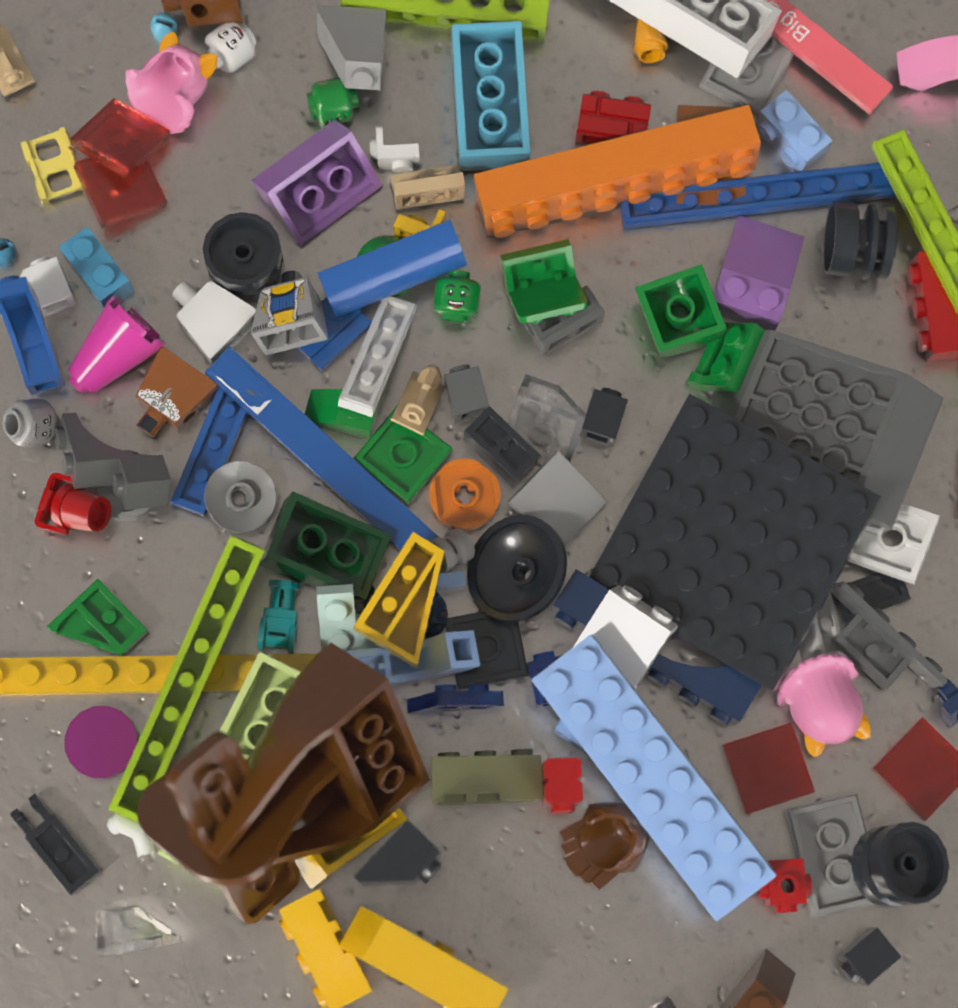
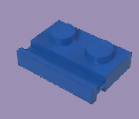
(341, 335)

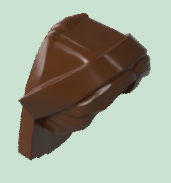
(604, 843)

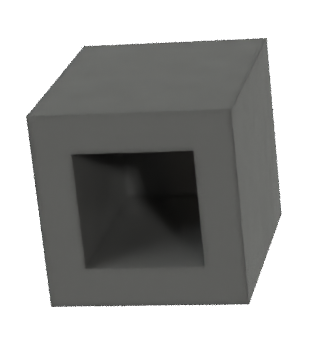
(465, 392)

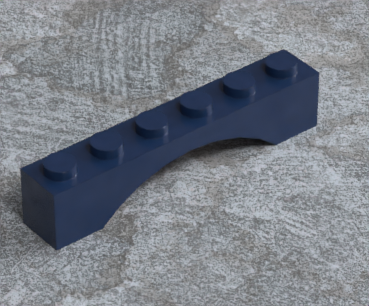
(716, 688)

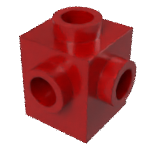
(798, 884)

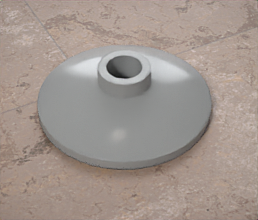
(257, 491)

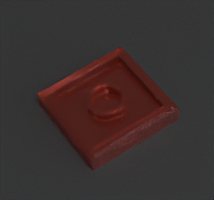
(120, 138)
(116, 197)
(768, 768)
(920, 769)

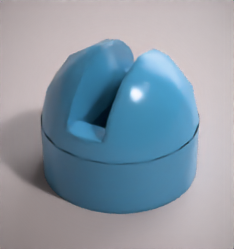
(8, 255)

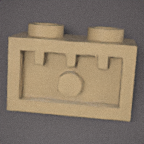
(428, 186)

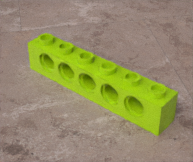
(443, 15)

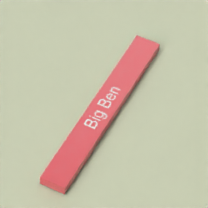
(829, 57)

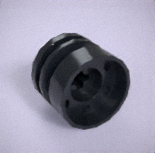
(864, 240)

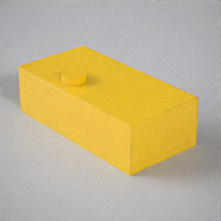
(419, 964)

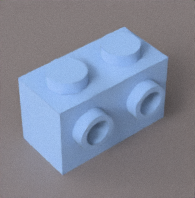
(792, 132)

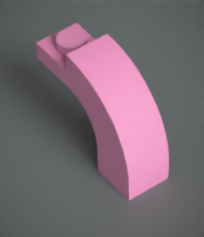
(929, 63)

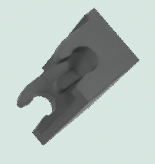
(562, 328)

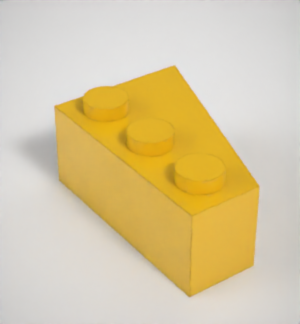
(402, 603)
(317, 936)

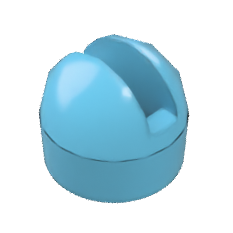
(160, 30)

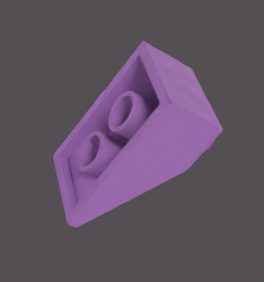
(757, 273)

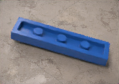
(209, 452)

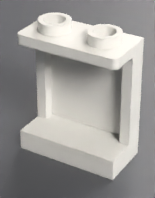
(630, 631)

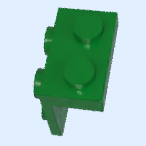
(543, 282)

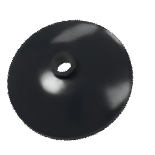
(502, 561)

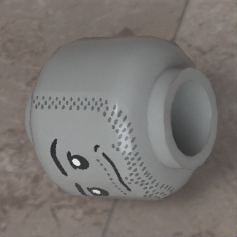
(30, 422)

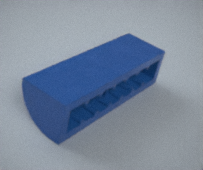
(392, 268)

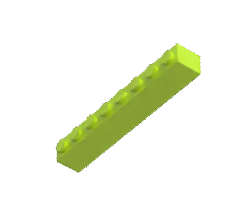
(188, 673)

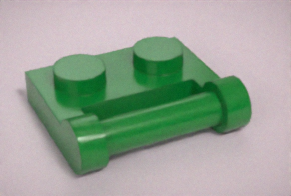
(732, 361)

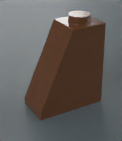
(763, 986)

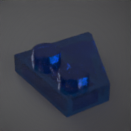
(449, 699)

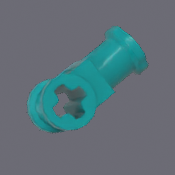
(278, 619)

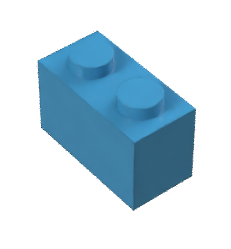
(95, 267)

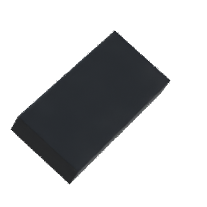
(878, 591)

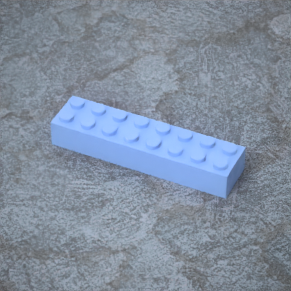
(654, 777)

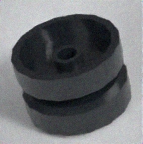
(243, 255)
(900, 864)

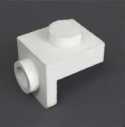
(398, 158)

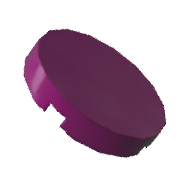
(100, 742)

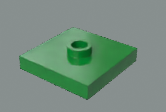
(402, 458)

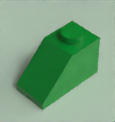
(327, 415)

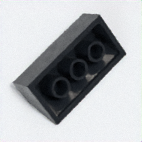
(401, 860)

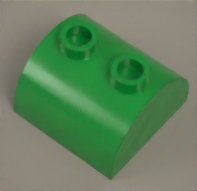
(681, 311)

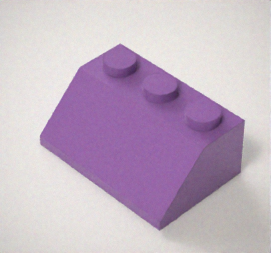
(317, 182)

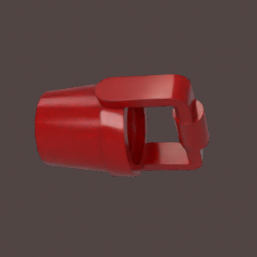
(71, 507)

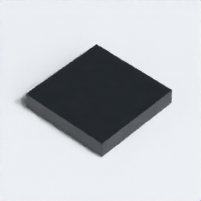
(498, 650)

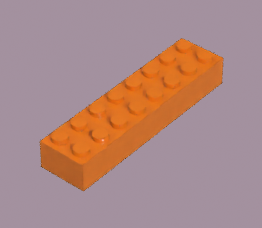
(617, 171)

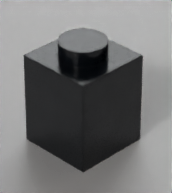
(604, 416)
(868, 957)

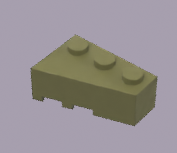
(486, 778)

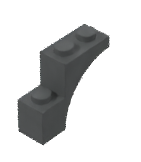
(137, 478)

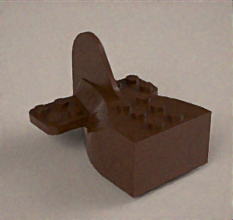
(315, 781)

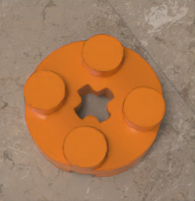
(478, 480)

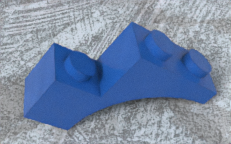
(29, 335)

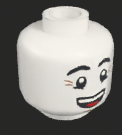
(232, 44)

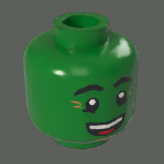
(331, 101)
(457, 297)

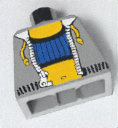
(288, 315)

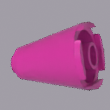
(113, 347)

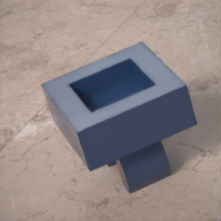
(949, 697)

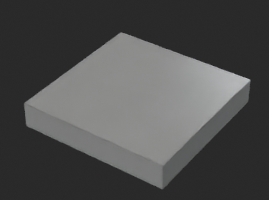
(558, 497)

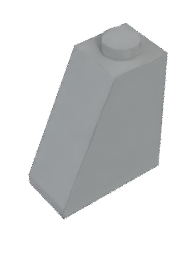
(354, 43)

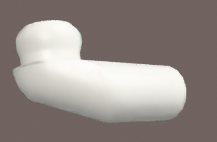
(131, 828)

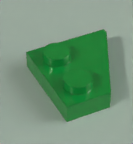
(99, 621)

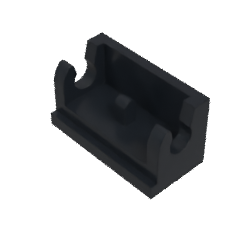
(501, 447)

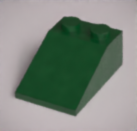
(323, 546)

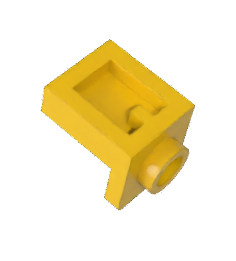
(407, 226)

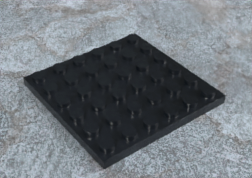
(736, 539)

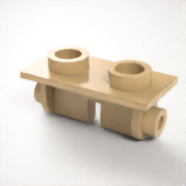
(13, 70)
(419, 399)

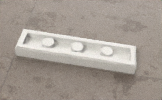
(377, 356)

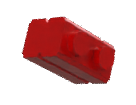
(610, 118)
(562, 785)

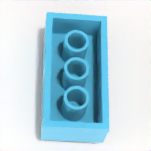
(490, 95)

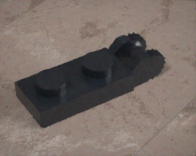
(57, 847)

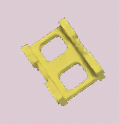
(43, 169)

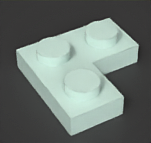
(338, 618)

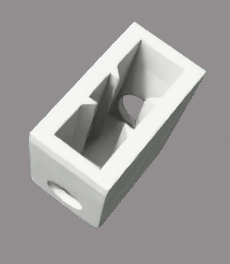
(212, 318)

